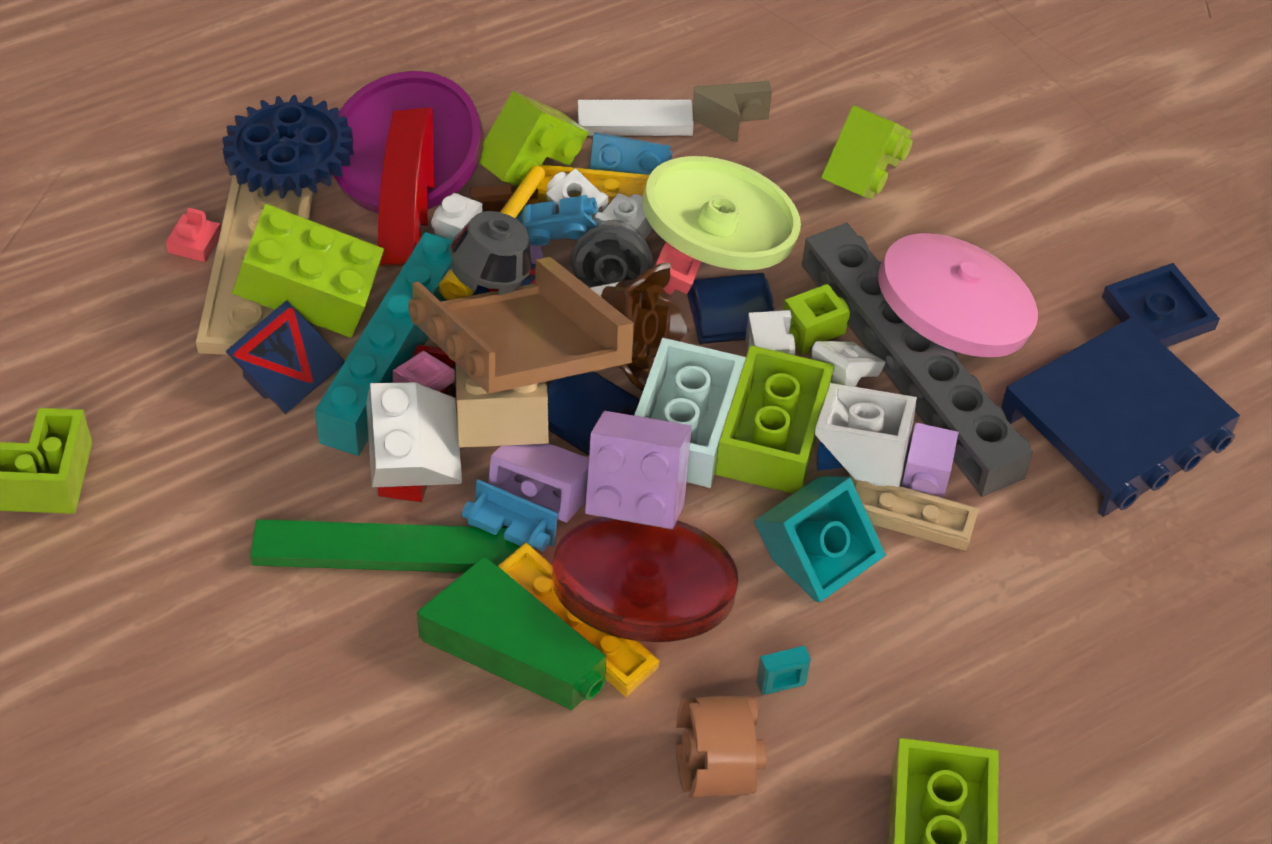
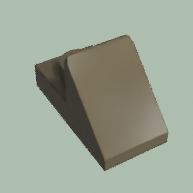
(728, 104)

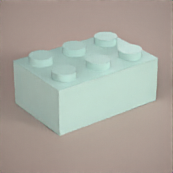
(693, 389)

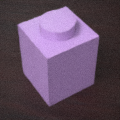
(930, 459)

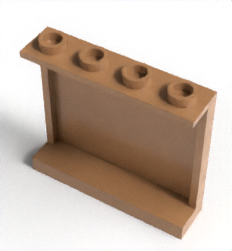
(527, 334)

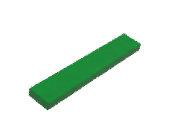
(375, 546)

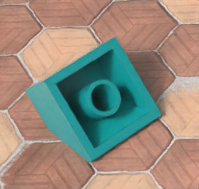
(821, 536)

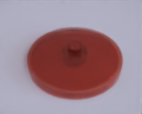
(644, 579)

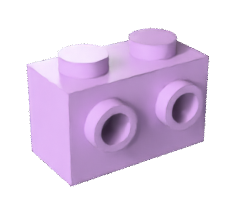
(542, 476)

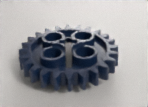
(288, 146)

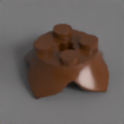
(652, 318)

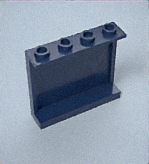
(1123, 413)

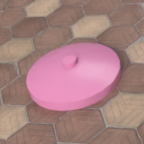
(957, 295)

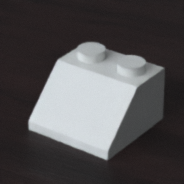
(867, 432)
(412, 436)

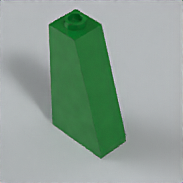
(512, 635)

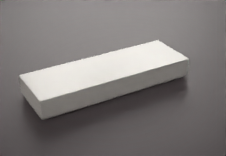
(636, 117)

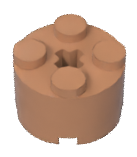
(719, 746)

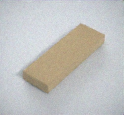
(918, 514)

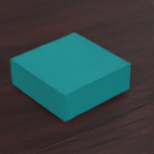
(783, 670)

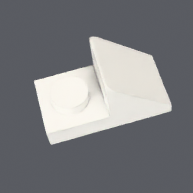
(849, 361)

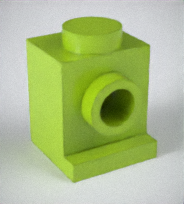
(816, 317)

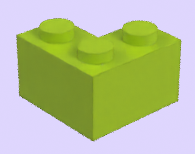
(526, 136)
(865, 151)
(48, 469)

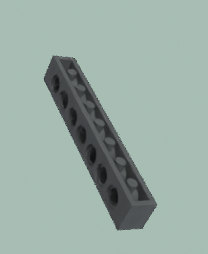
(946, 394)

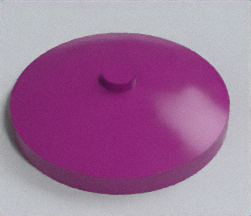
(456, 133)

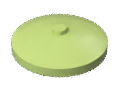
(721, 213)

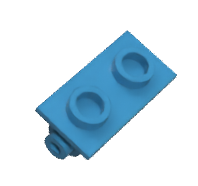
(627, 154)
(570, 223)
(524, 519)

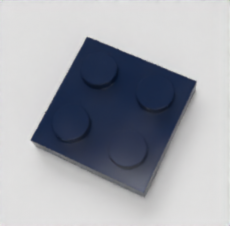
(1162, 304)

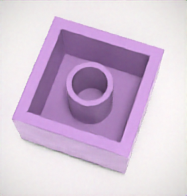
(638, 469)

